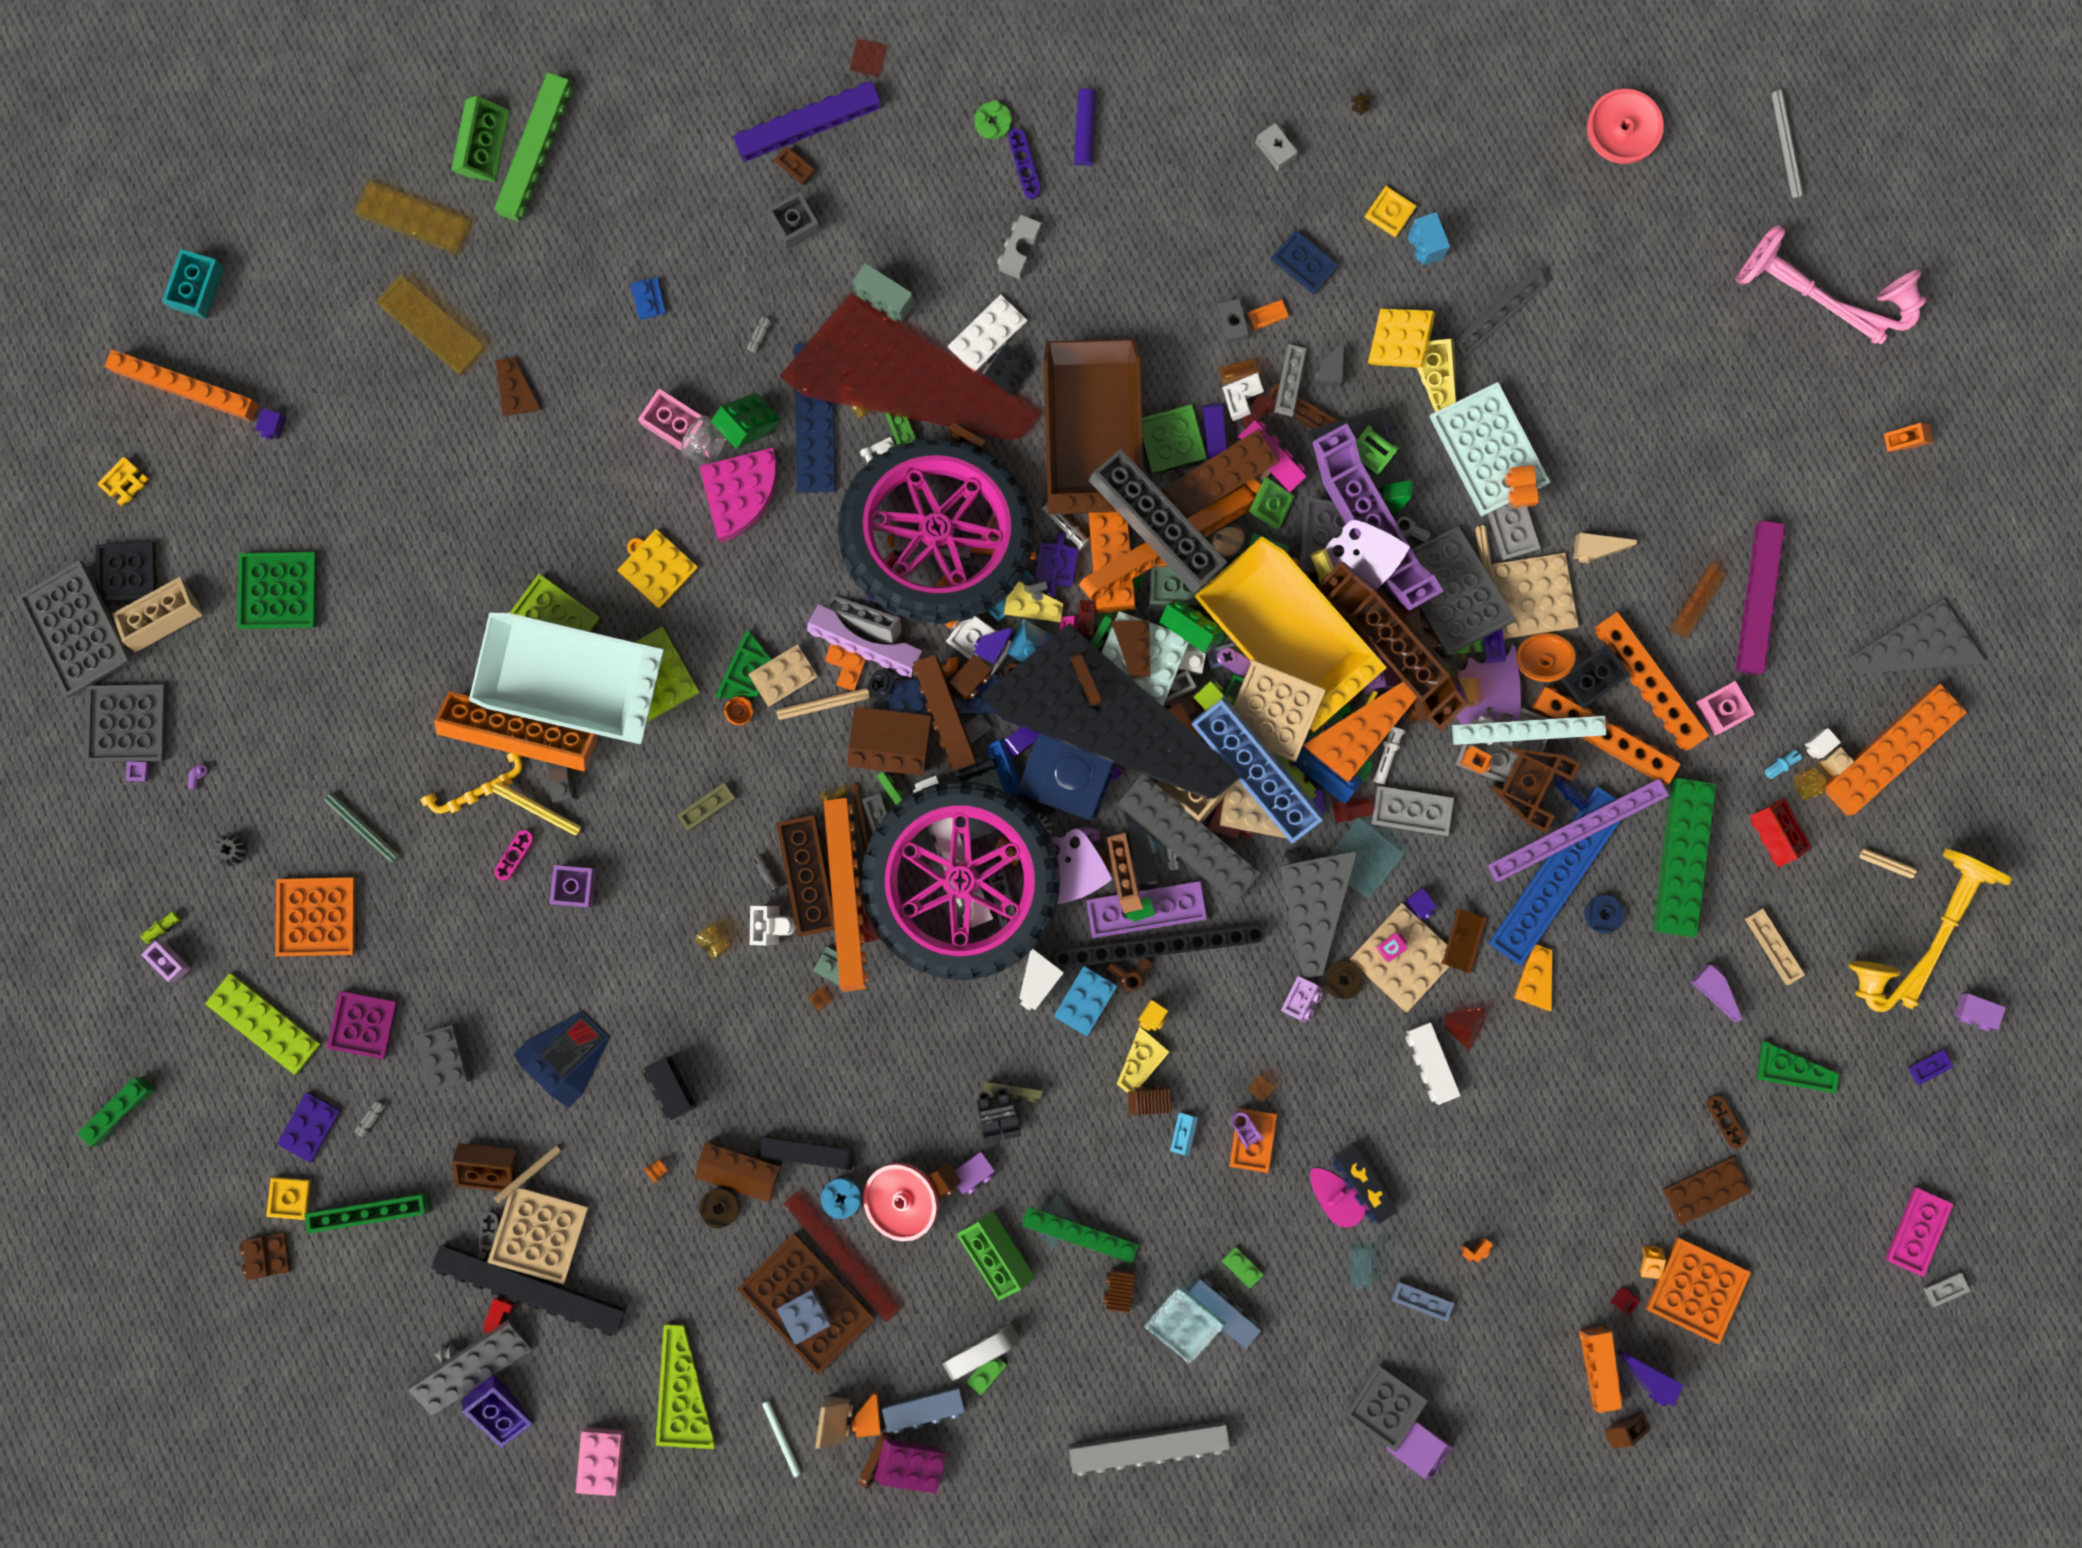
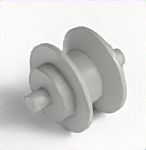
(446, 1353)

